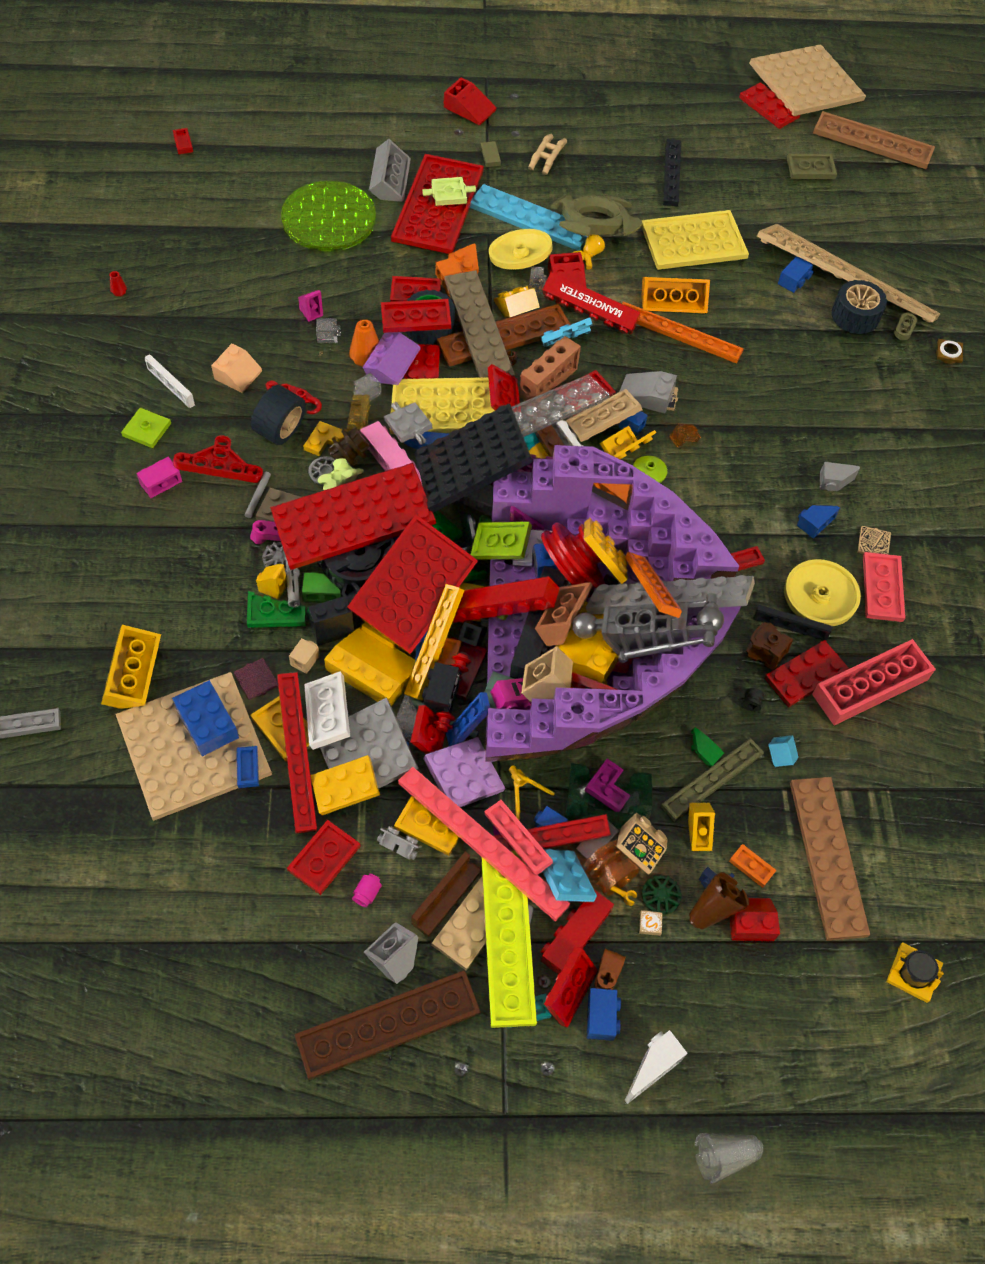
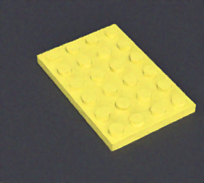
(694, 239)
(445, 401)

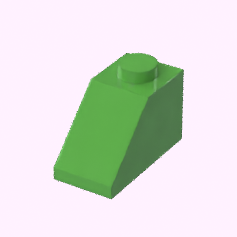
(319, 588)

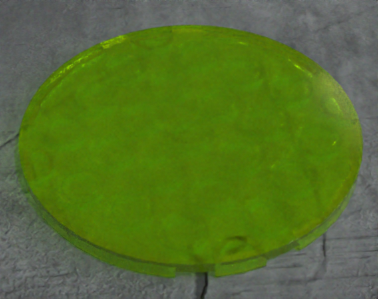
(328, 215)

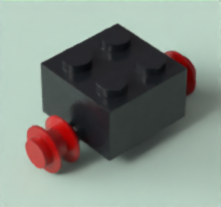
(443, 689)

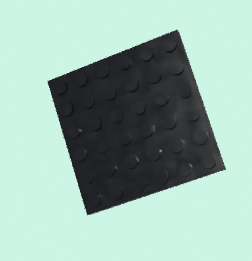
(472, 457)

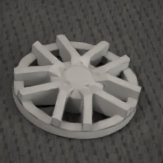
(323, 468)
(276, 557)

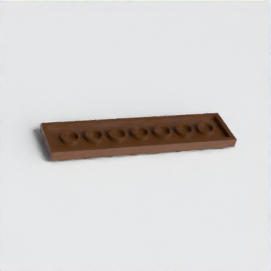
(386, 1024)

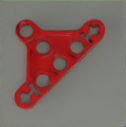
(210, 460)

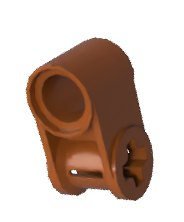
(609, 969)

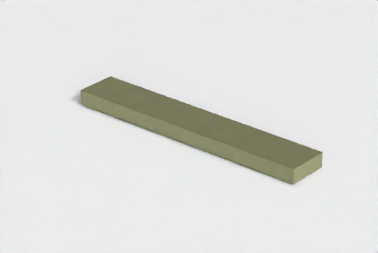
(712, 779)

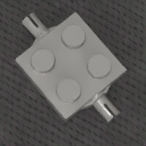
(408, 422)

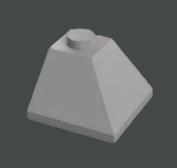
(394, 952)

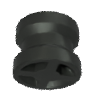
(753, 699)

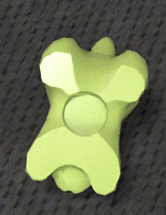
(342, 474)

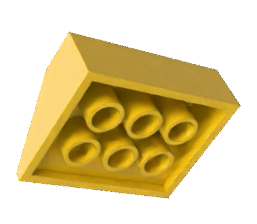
(590, 656)
(371, 666)

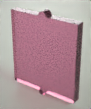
(256, 679)

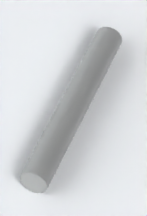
(257, 495)

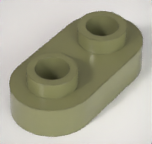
(905, 326)

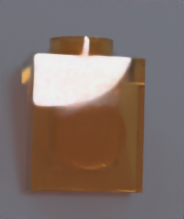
(684, 433)

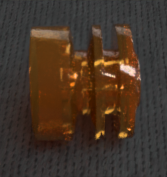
(609, 864)

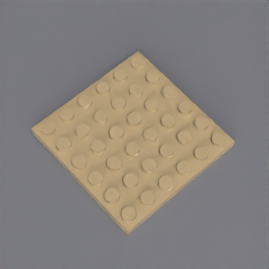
(807, 79)
(168, 761)

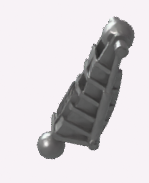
(636, 631)

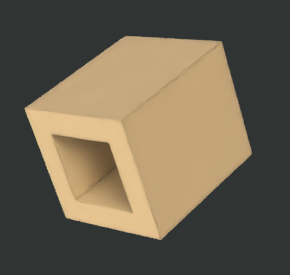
(304, 655)

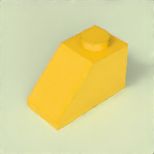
(272, 581)
(701, 826)

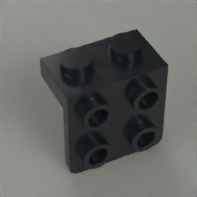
(468, 526)

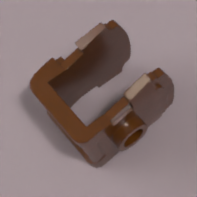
(768, 645)

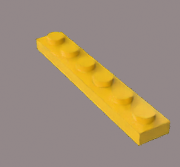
(434, 640)

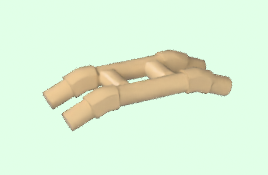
(549, 157)

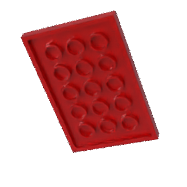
(409, 582)

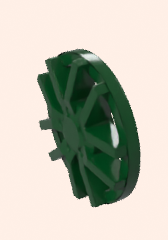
(661, 894)

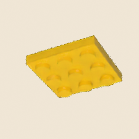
(605, 549)

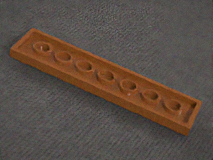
(513, 331)

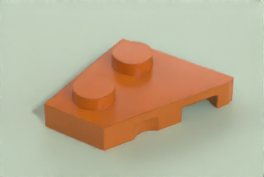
(466, 258)

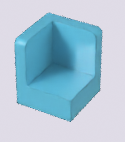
(783, 751)

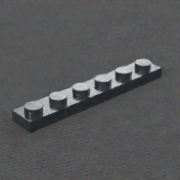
(672, 172)

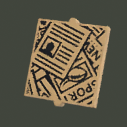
(873, 541)

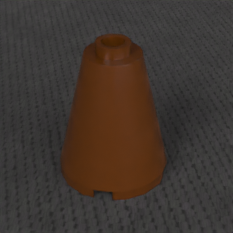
(718, 902)

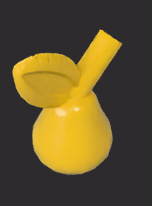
(593, 245)

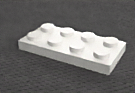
(326, 710)

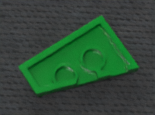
(273, 613)

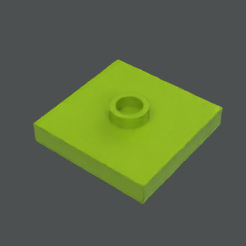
(146, 427)

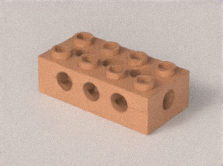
(550, 369)

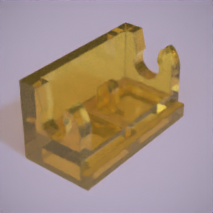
(359, 412)

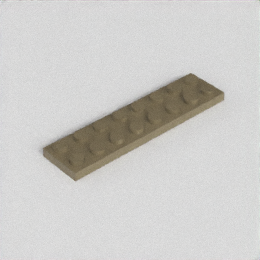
(477, 323)

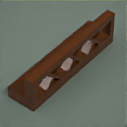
(445, 895)

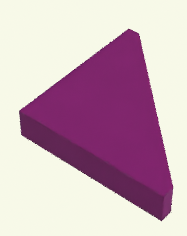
(518, 516)

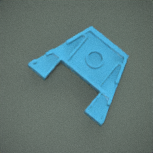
(569, 331)

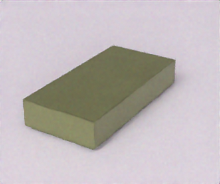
(490, 154)

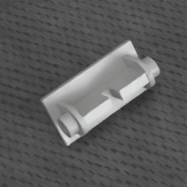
(406, 845)

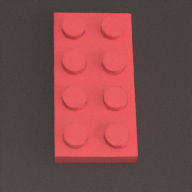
(883, 587)

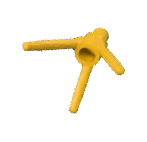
(519, 780)

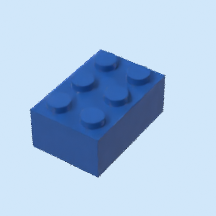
(205, 718)

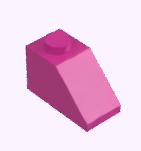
(311, 305)

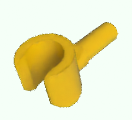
(625, 894)

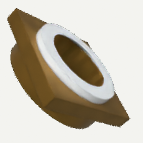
(946, 357)

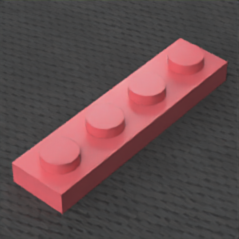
(518, 837)

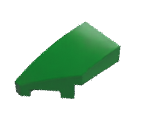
(705, 748)

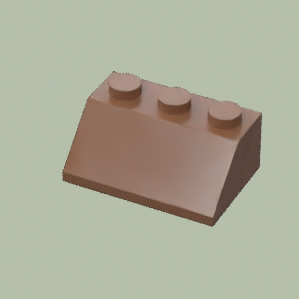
(557, 621)

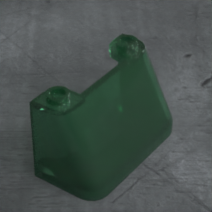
(583, 805)

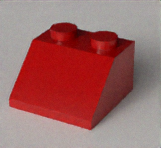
(756, 922)

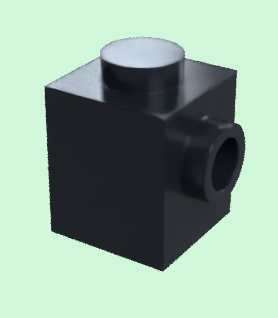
(472, 633)

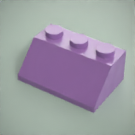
(391, 358)

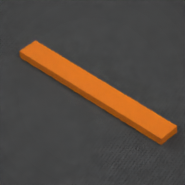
(688, 335)
(653, 585)

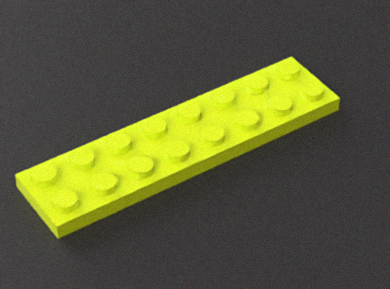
(508, 951)

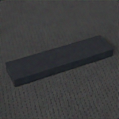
(792, 622)

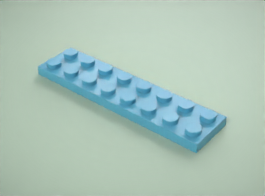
(525, 215)

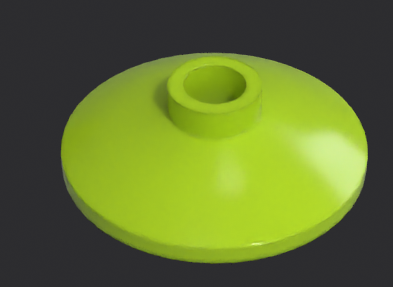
(652, 467)

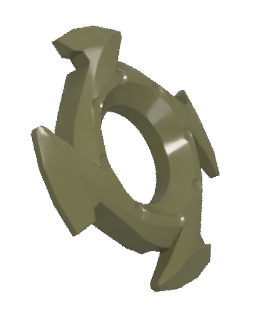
(603, 204)

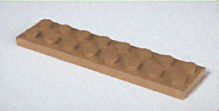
(874, 140)
(829, 859)

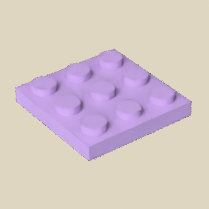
(463, 773)

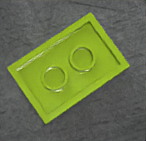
(501, 540)

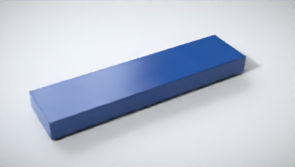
(469, 719)

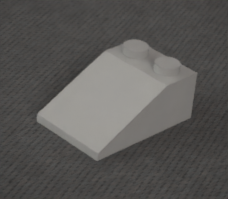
(651, 389)

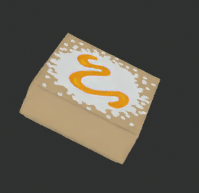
(650, 923)

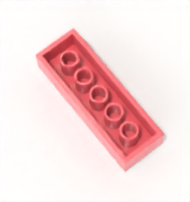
(873, 682)

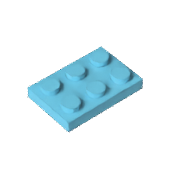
(568, 877)

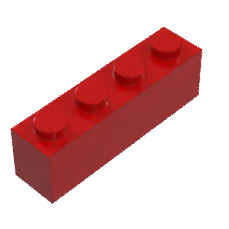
(577, 932)

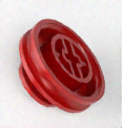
(573, 556)

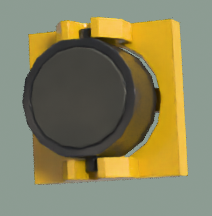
(918, 970)

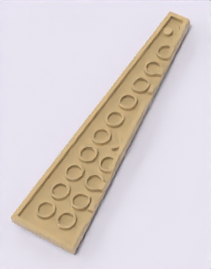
(841, 269)

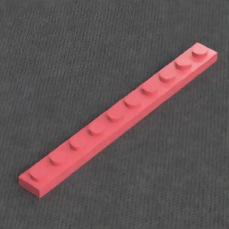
(483, 843)

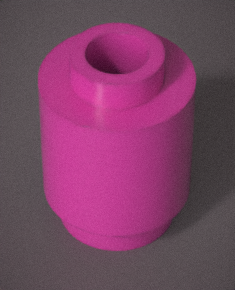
(366, 890)

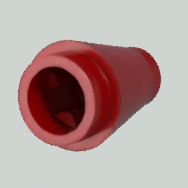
(117, 284)

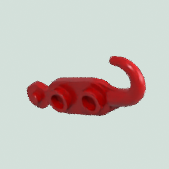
(302, 393)

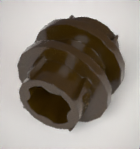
(350, 446)

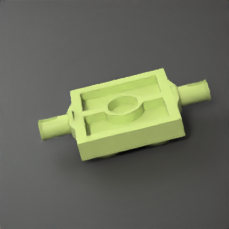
(449, 191)

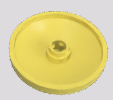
(520, 249)
(822, 592)

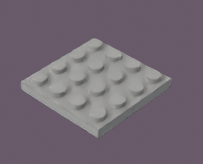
(379, 736)

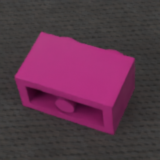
(159, 477)

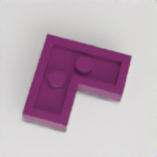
(603, 786)

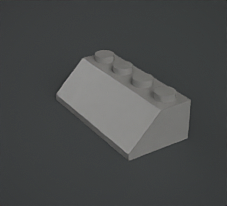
(389, 172)

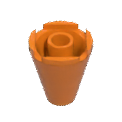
(363, 342)

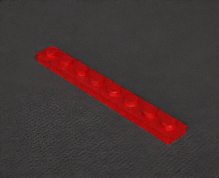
(296, 753)

